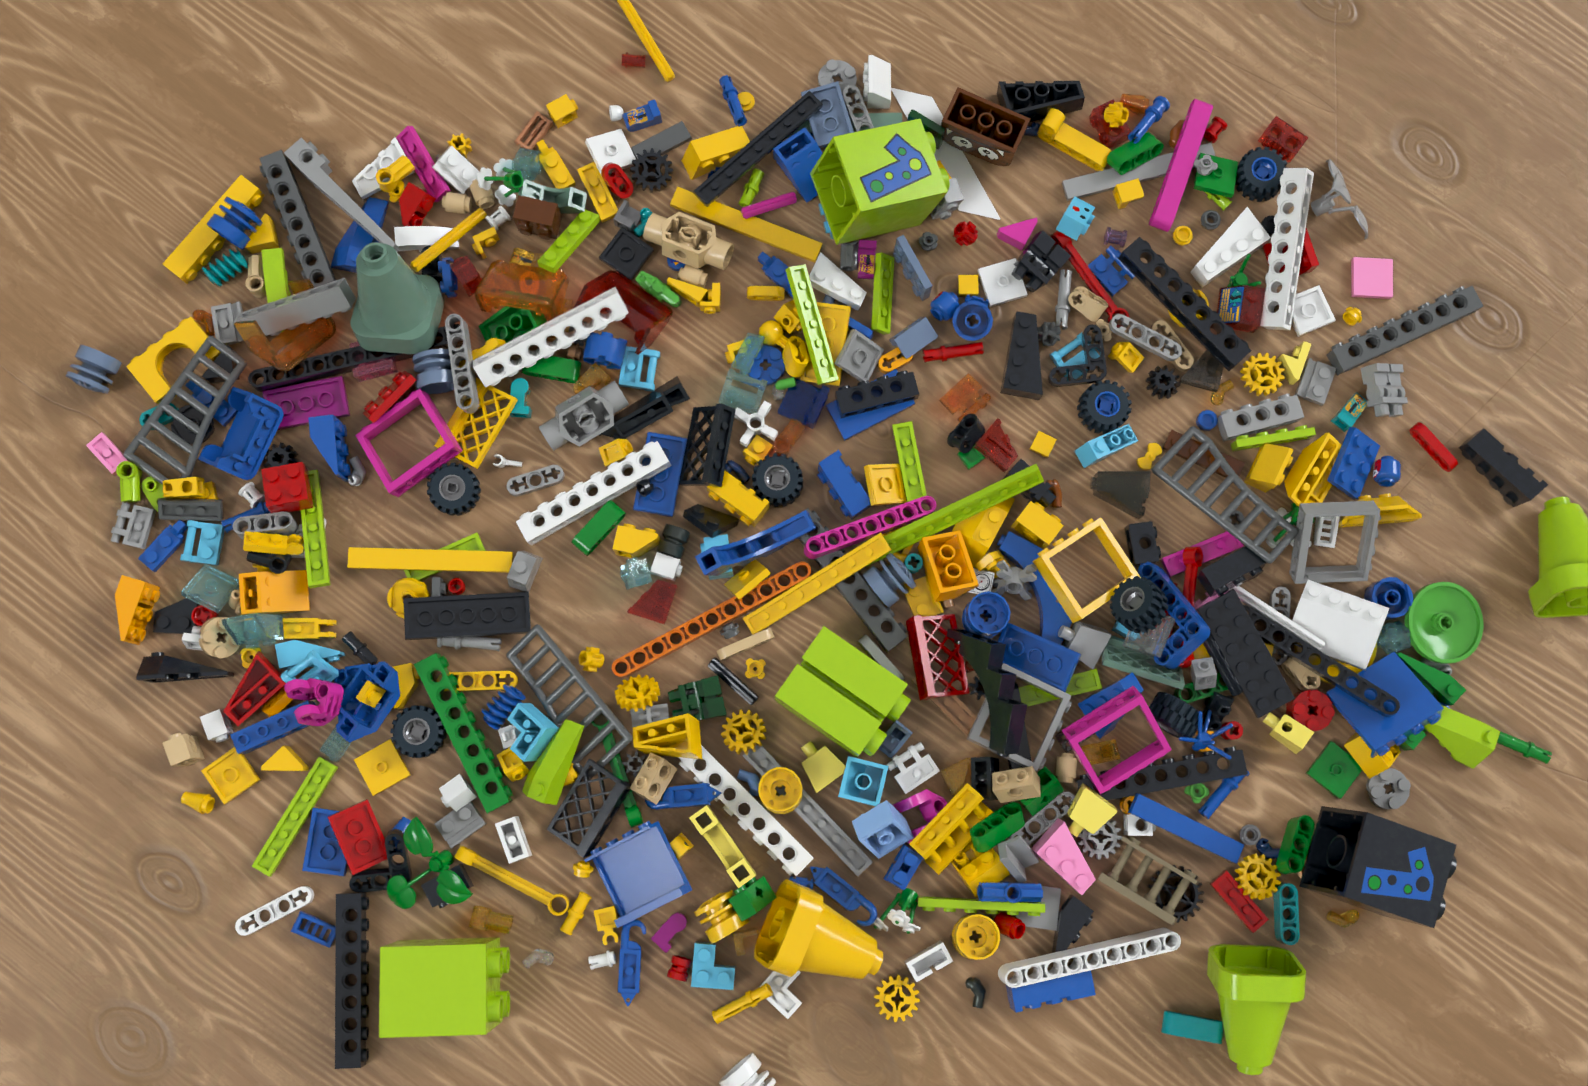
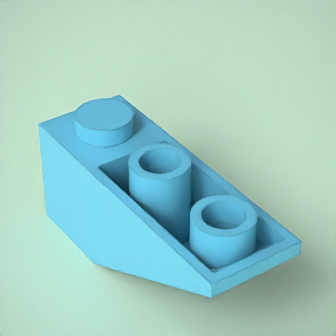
(1105, 445)
(294, 651)

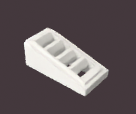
(1333, 531)

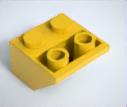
(1268, 467)
(634, 542)
(1361, 754)
(979, 867)

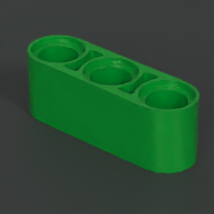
(1134, 154)
(555, 369)
(598, 527)
(1195, 695)
(997, 827)
(1288, 851)

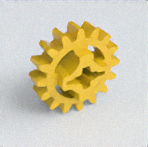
(1269, 378)
(637, 693)
(748, 739)
(1264, 870)
(906, 999)

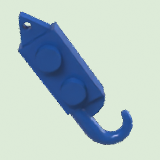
(686, 796)
(843, 893)
(629, 963)

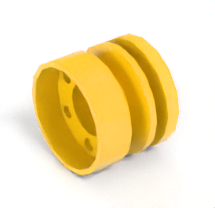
(779, 778)
(721, 916)
(986, 943)

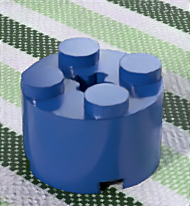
(982, 314)
(605, 350)
(1393, 588)

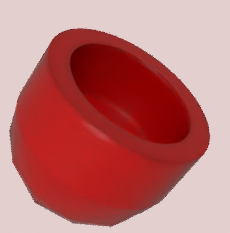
(451, 586)

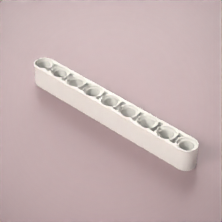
(1080, 955)

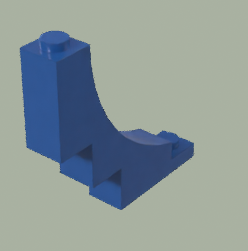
(1051, 612)

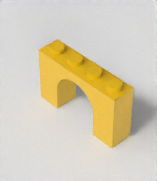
(148, 366)

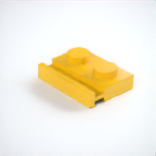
(922, 600)

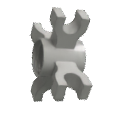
(1014, 580)

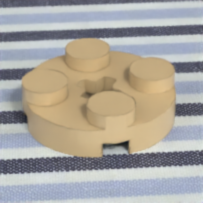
(209, 635)

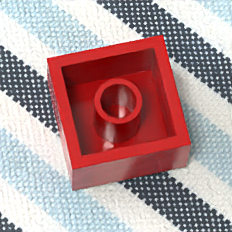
(287, 488)

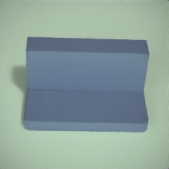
(914, 337)

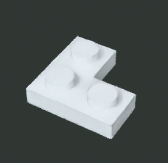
(782, 998)

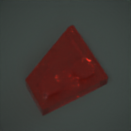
(997, 447)
(655, 602)

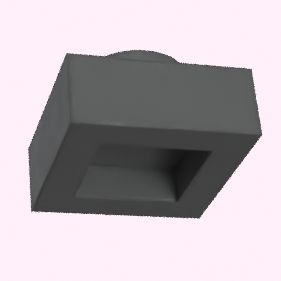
(439, 588)

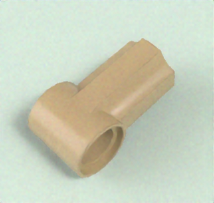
(256, 276)

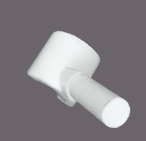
(506, 462)

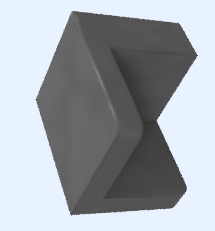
(627, 217)

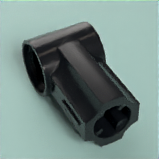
(269, 560)

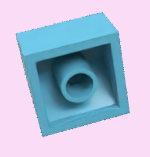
(863, 781)

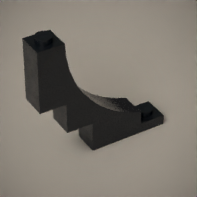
(1006, 714)

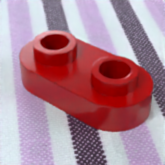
(616, 179)

